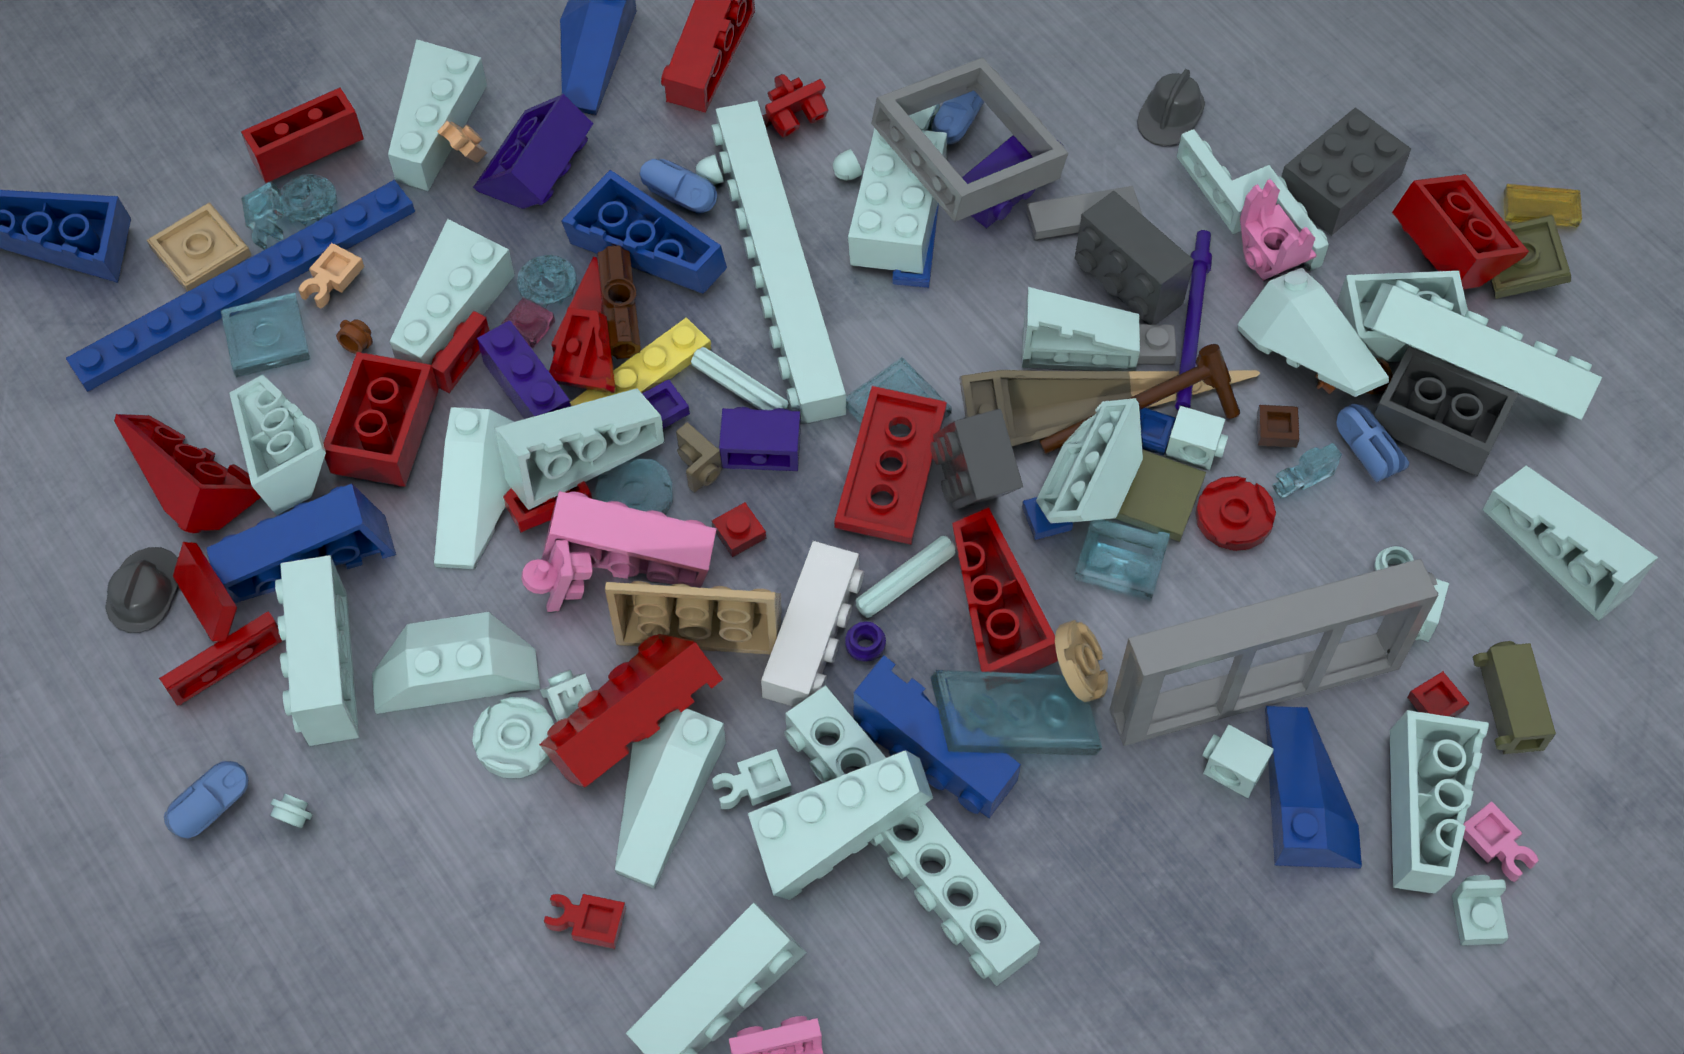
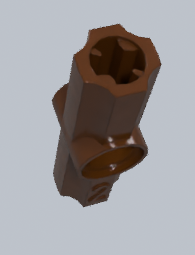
(618, 285)

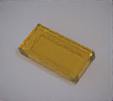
(1534, 202)

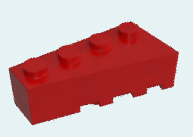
(705, 51)
(628, 707)

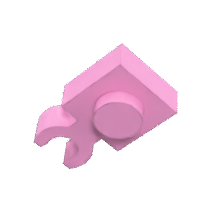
(1495, 836)

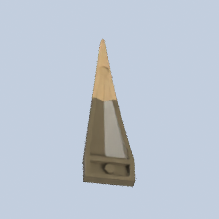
(1049, 401)

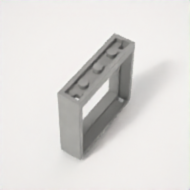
(931, 167)

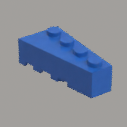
(66, 230)
(334, 525)

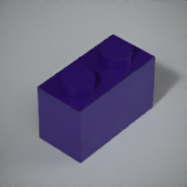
(760, 439)

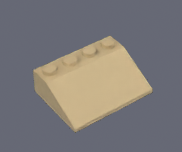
(709, 616)

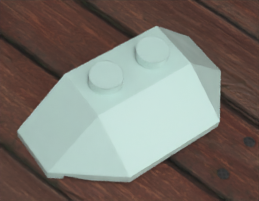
(1095, 466)
(453, 663)

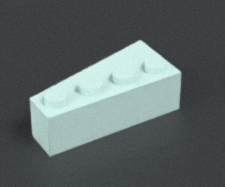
(438, 89)
(459, 278)
(576, 444)
(1430, 793)
(825, 824)

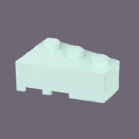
(1078, 334)

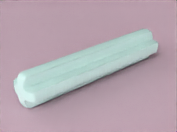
(737, 381)
(905, 576)

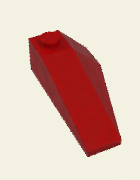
(186, 478)

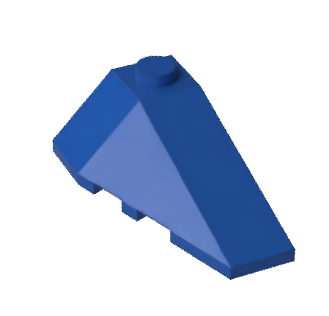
(590, 48)
(1308, 804)

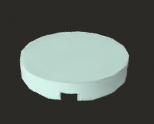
(510, 737)

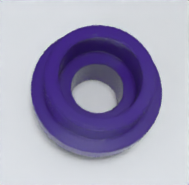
(868, 631)

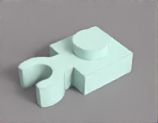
(758, 777)

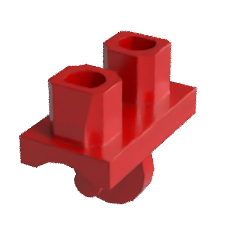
(791, 98)

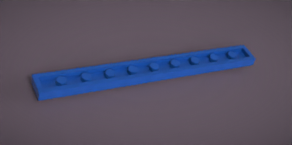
(237, 286)

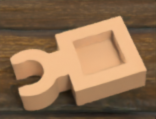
(463, 139)
(332, 270)

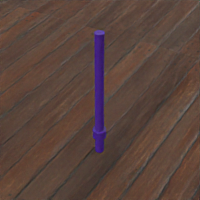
(1200, 269)

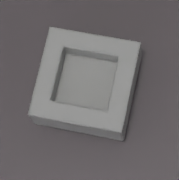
(1157, 344)

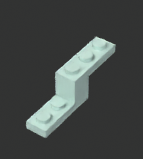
(1229, 195)

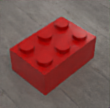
(380, 419)

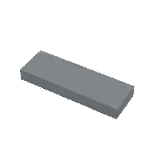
(1063, 214)

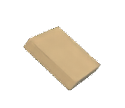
(199, 247)

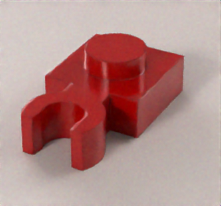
(593, 921)

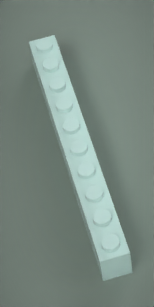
(779, 264)

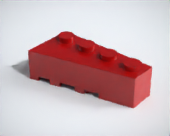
(1003, 611)

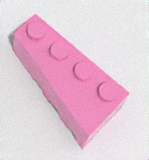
(632, 540)

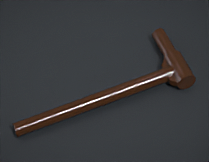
(1209, 369)

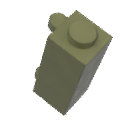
(1516, 697)

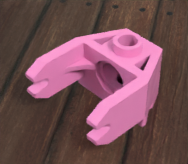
(1269, 236)

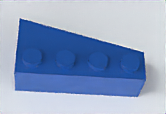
(655, 236)
(905, 719)

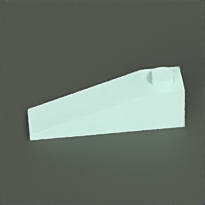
(1309, 329)
(663, 790)

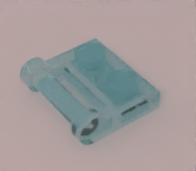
(1121, 568)

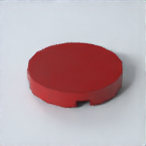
(1235, 513)

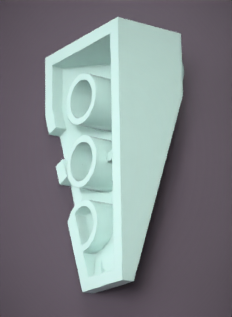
(278, 444)
(470, 487)

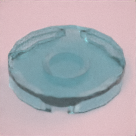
(637, 484)

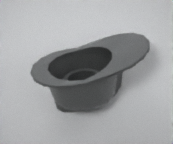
(1171, 109)
(142, 590)

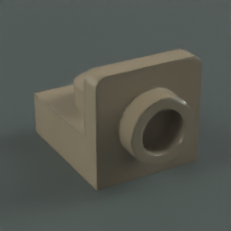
(699, 455)

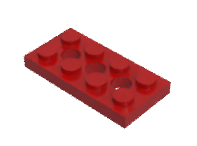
(908, 483)

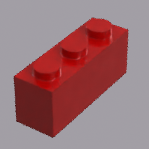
(302, 135)

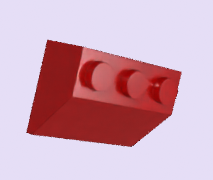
(1458, 229)

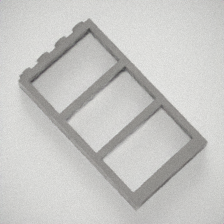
(1399, 592)

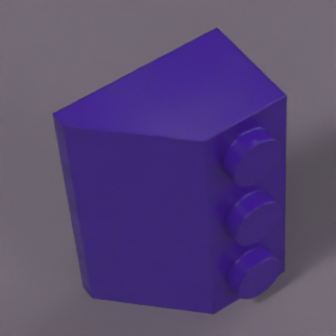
(535, 153)

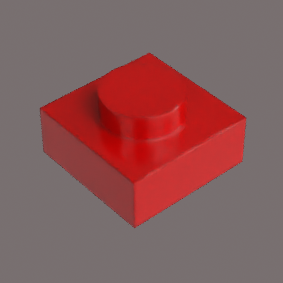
(739, 529)
(1438, 697)

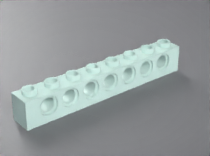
(996, 958)

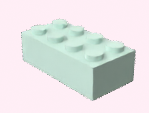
(892, 211)
(317, 651)

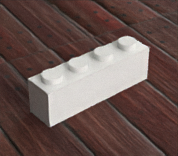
(811, 624)

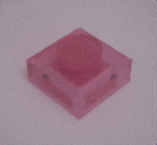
(531, 321)

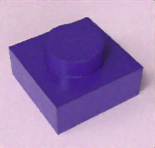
(667, 403)

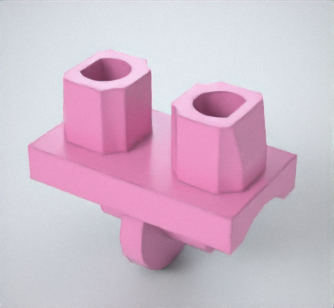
(560, 576)

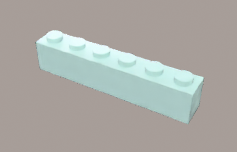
(1482, 350)

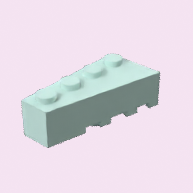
(1570, 541)
(718, 986)

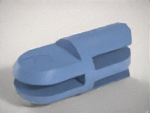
(957, 116)
(678, 185)
(1370, 442)
(206, 799)

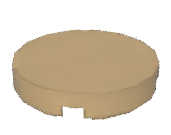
(1078, 659)

